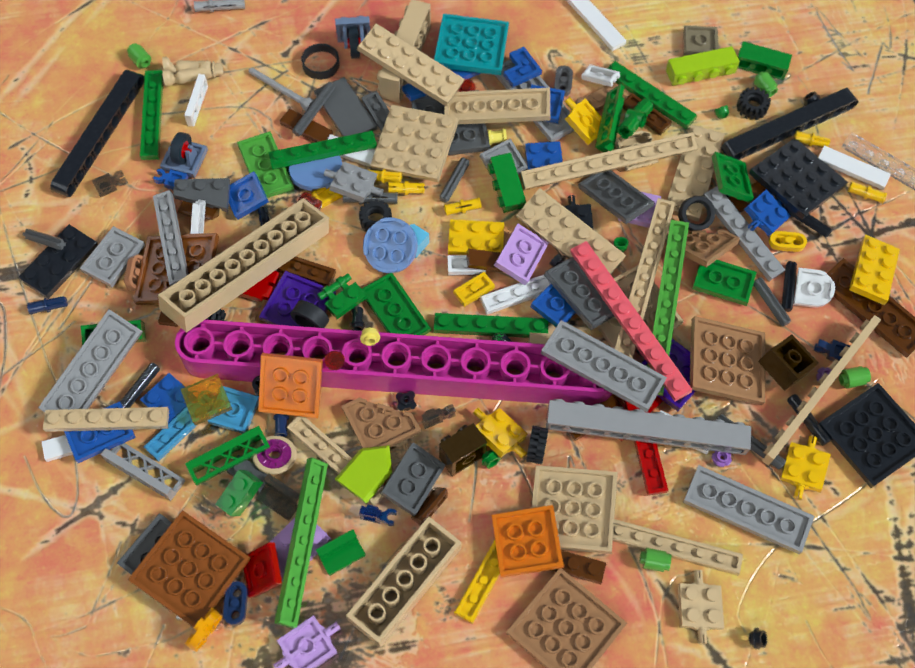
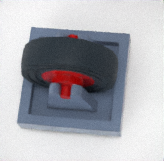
(352, 32)
(184, 155)

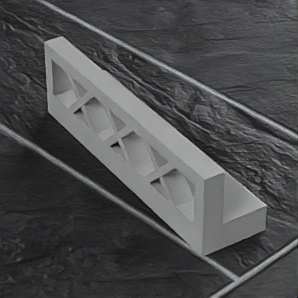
(156, 484)

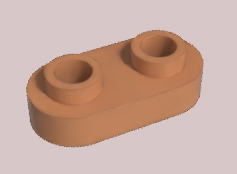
(132, 272)

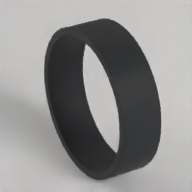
(320, 48)

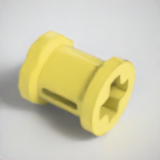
(497, 136)

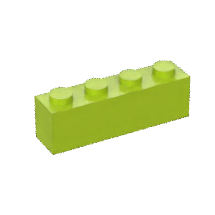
(702, 66)

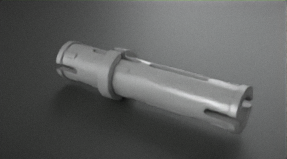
(212, 5)

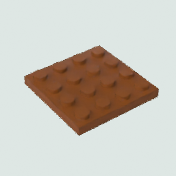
(153, 272)
(189, 569)

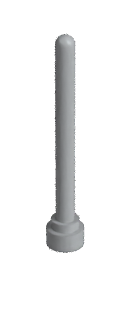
(305, 102)

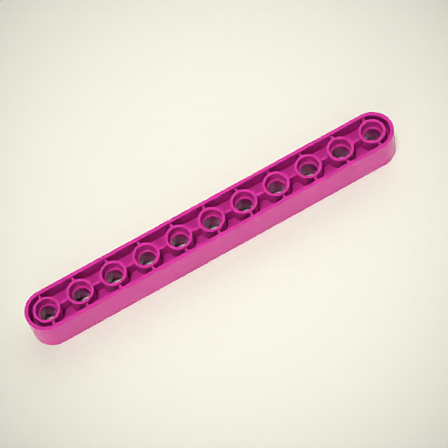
(375, 372)

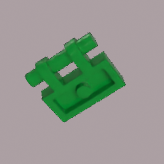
(346, 299)

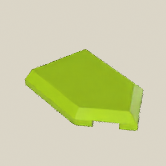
(366, 472)

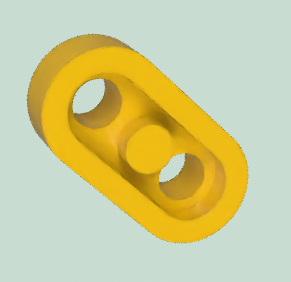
(787, 240)

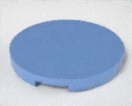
(311, 174)
(390, 245)

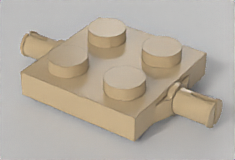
(700, 606)

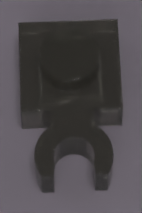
(107, 184)
(434, 417)

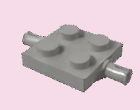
(353, 182)

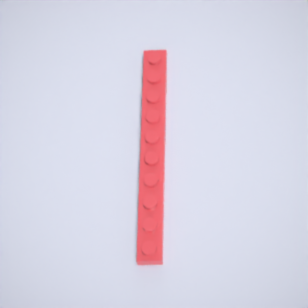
(630, 320)

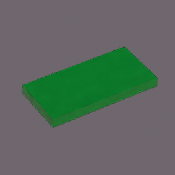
(394, 307)

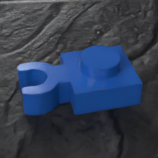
(168, 178)

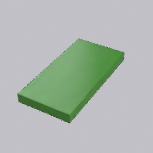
(256, 158)

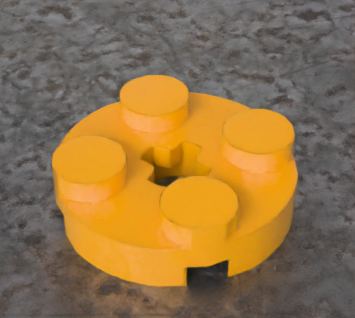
(203, 629)

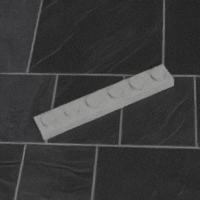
(170, 237)
(749, 239)

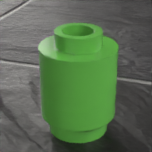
(139, 55)
(766, 82)
(854, 377)
(655, 559)

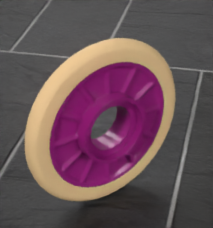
(275, 465)

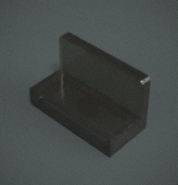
(279, 497)

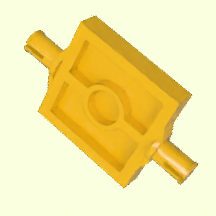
(583, 119)
(501, 432)
(805, 467)

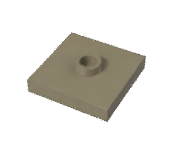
(699, 39)

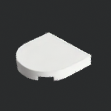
(813, 288)

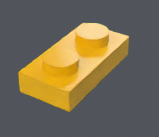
(474, 289)

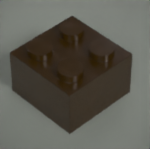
(788, 362)
(462, 449)

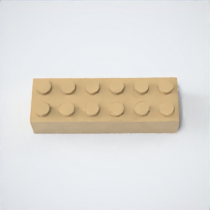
(414, 31)
(404, 582)

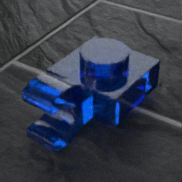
(373, 514)

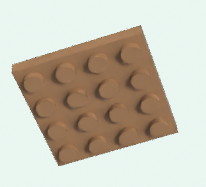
(727, 360)
(566, 625)

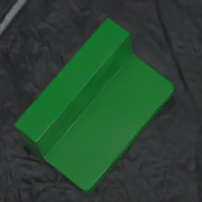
(340, 552)

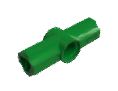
(635, 118)

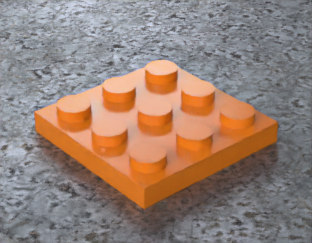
(290, 385)
(527, 541)

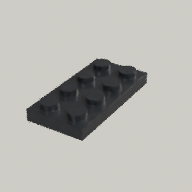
(56, 265)

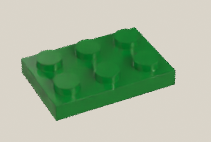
(732, 177)
(725, 281)

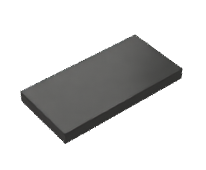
(347, 110)
(616, 195)
(579, 293)

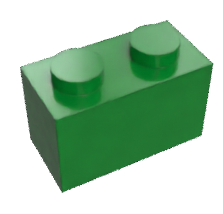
(239, 493)

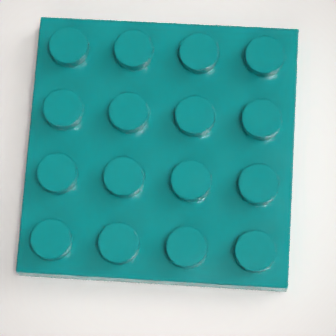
(472, 44)

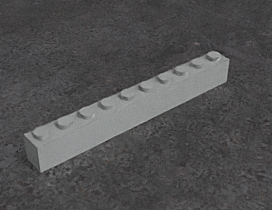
(648, 427)

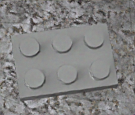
(111, 256)

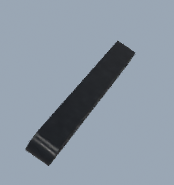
(787, 125)
(97, 133)

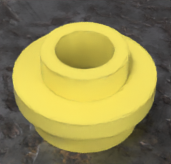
(369, 336)

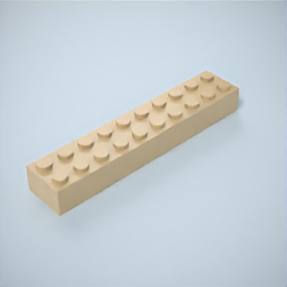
(243, 265)

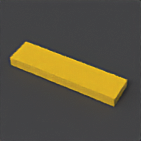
(479, 587)

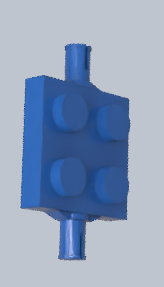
(766, 213)

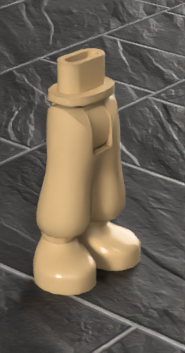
(188, 71)

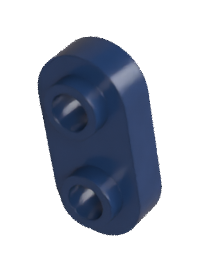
(235, 604)

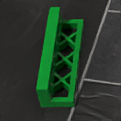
(610, 119)
(225, 451)

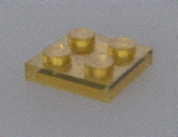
(206, 399)

